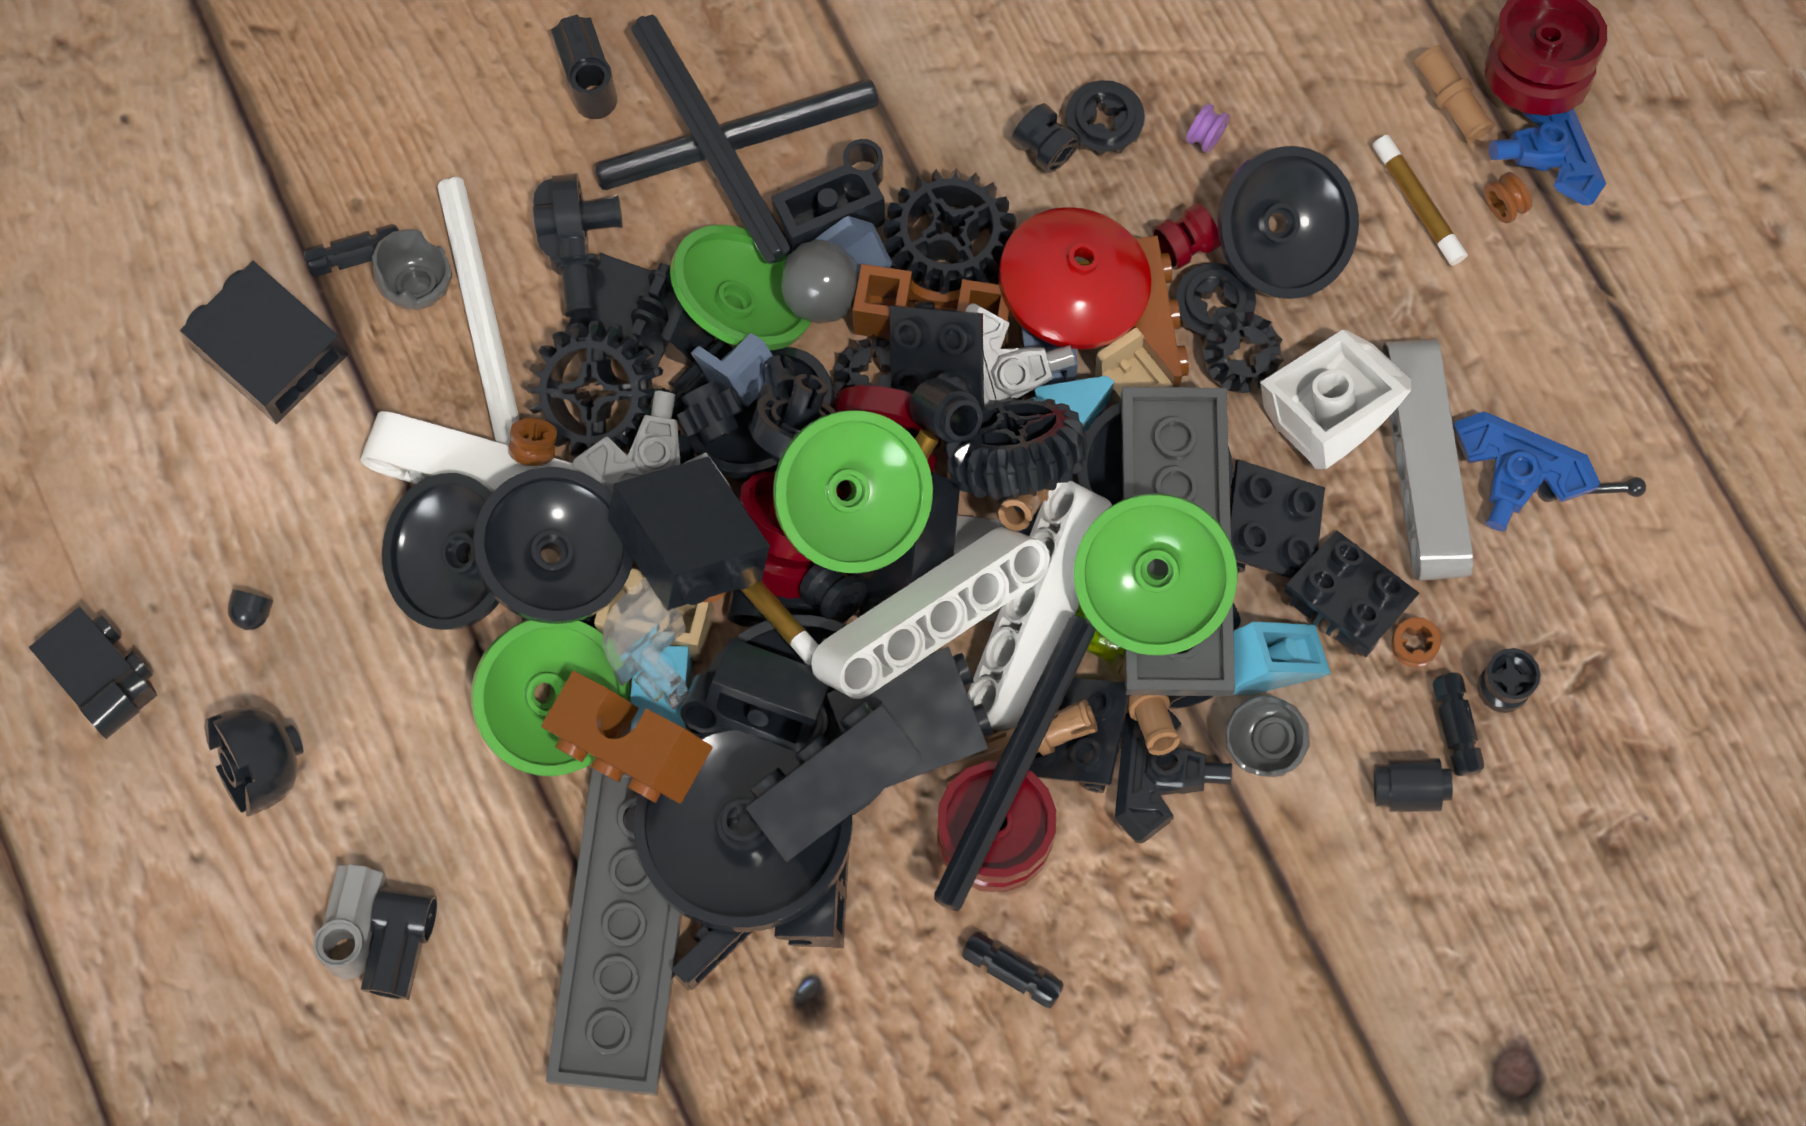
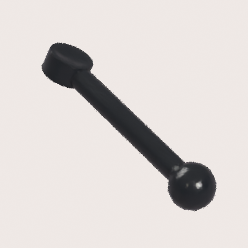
(1635, 487)

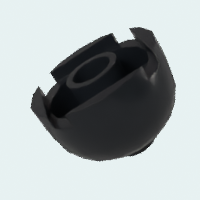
(254, 756)

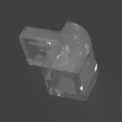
(634, 638)

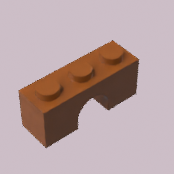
(884, 286)
(654, 754)

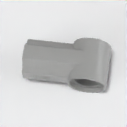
(349, 918)

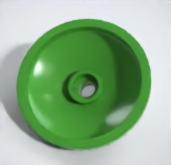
(732, 288)
(886, 500)
(1149, 610)
(506, 685)

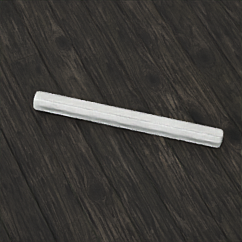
(479, 307)

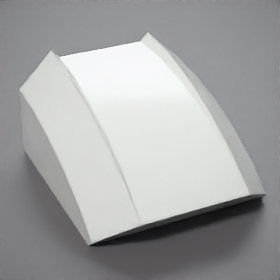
(1334, 397)

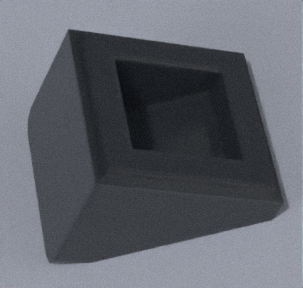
(683, 336)

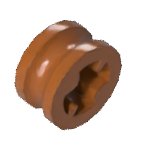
(1507, 197)
(532, 441)
(1413, 627)

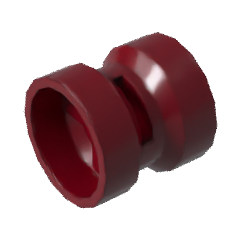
(1187, 235)

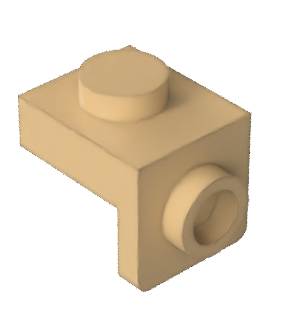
(1129, 364)

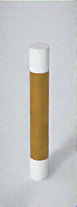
(1419, 200)
(782, 620)

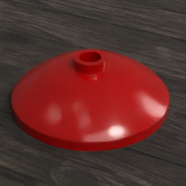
(1069, 300)

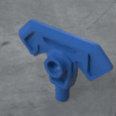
(1557, 144)
(1522, 464)

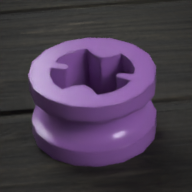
(1207, 128)

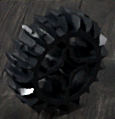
(936, 199)
(595, 368)
(1019, 449)

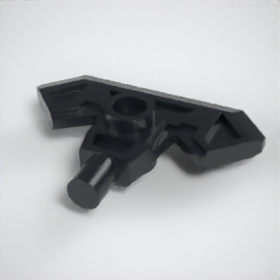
(1148, 776)

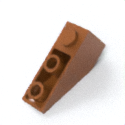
(1162, 316)

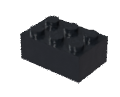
(832, 779)

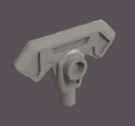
(1014, 370)
(652, 450)

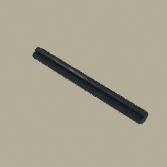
(740, 132)
(711, 139)
(1014, 763)

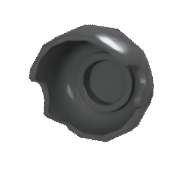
(410, 270)
(820, 281)
(1267, 736)

